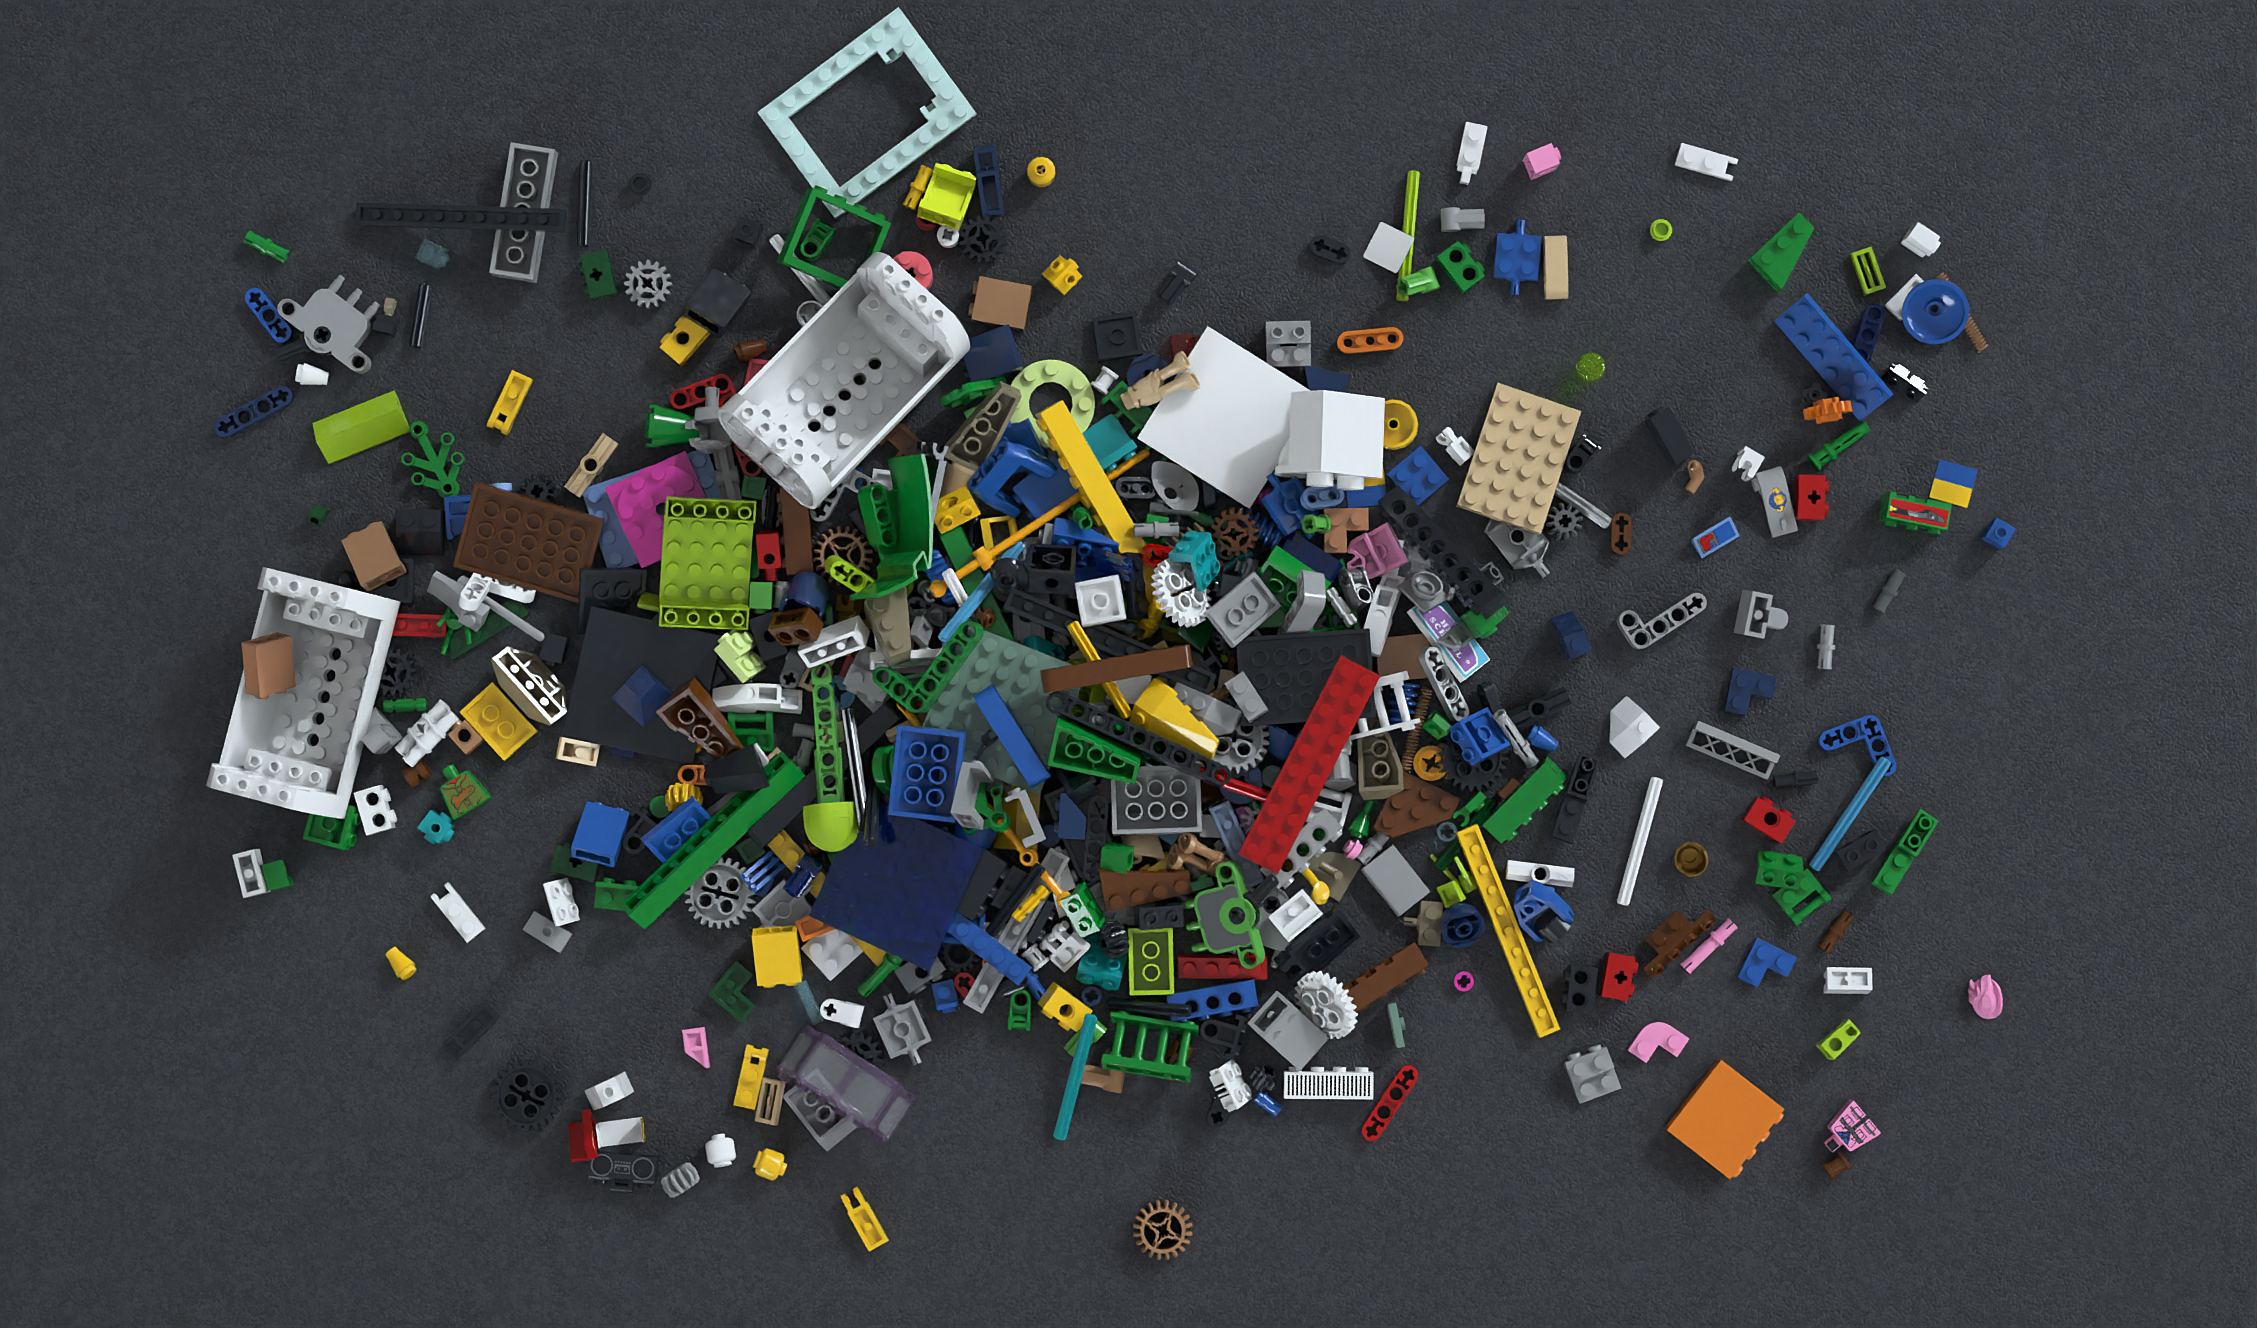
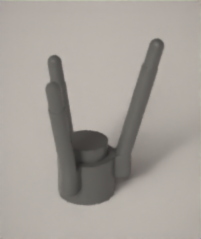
(1161, 509)

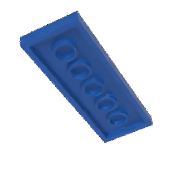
(1833, 356)

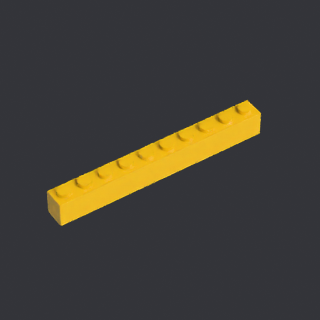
(1092, 483)

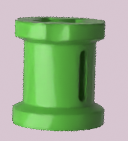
(1314, 523)

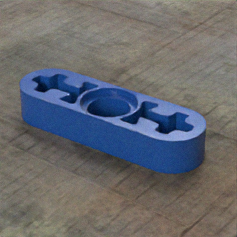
(274, 331)

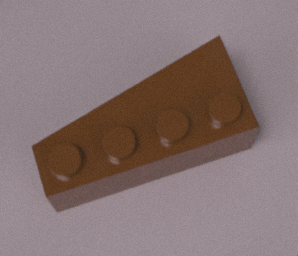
(796, 534)

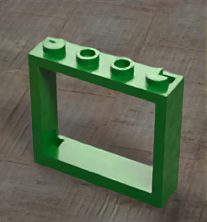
(799, 222)

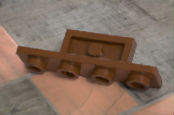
(1673, 938)

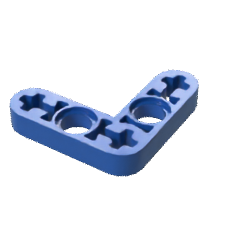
(1861, 732)

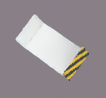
(620, 1132)

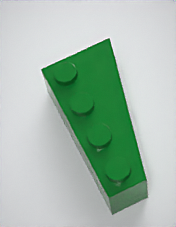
(1525, 801)

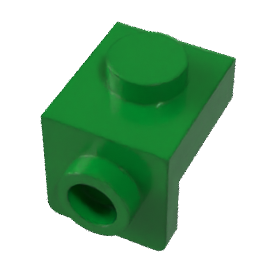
(1436, 725)

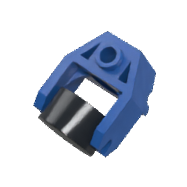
(1552, 923)

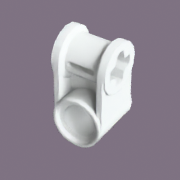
(846, 1014)

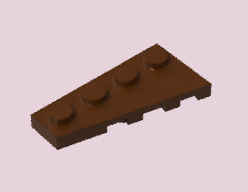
(1142, 887)

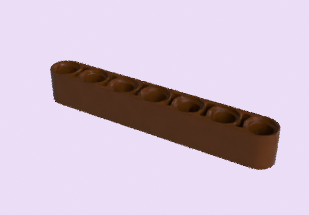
(1116, 668)

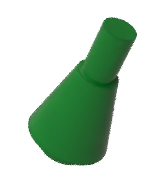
(1360, 826)

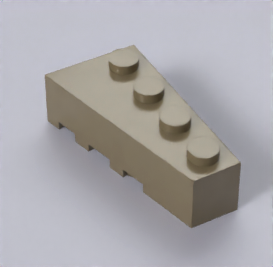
(984, 427)

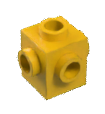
(1062, 274)

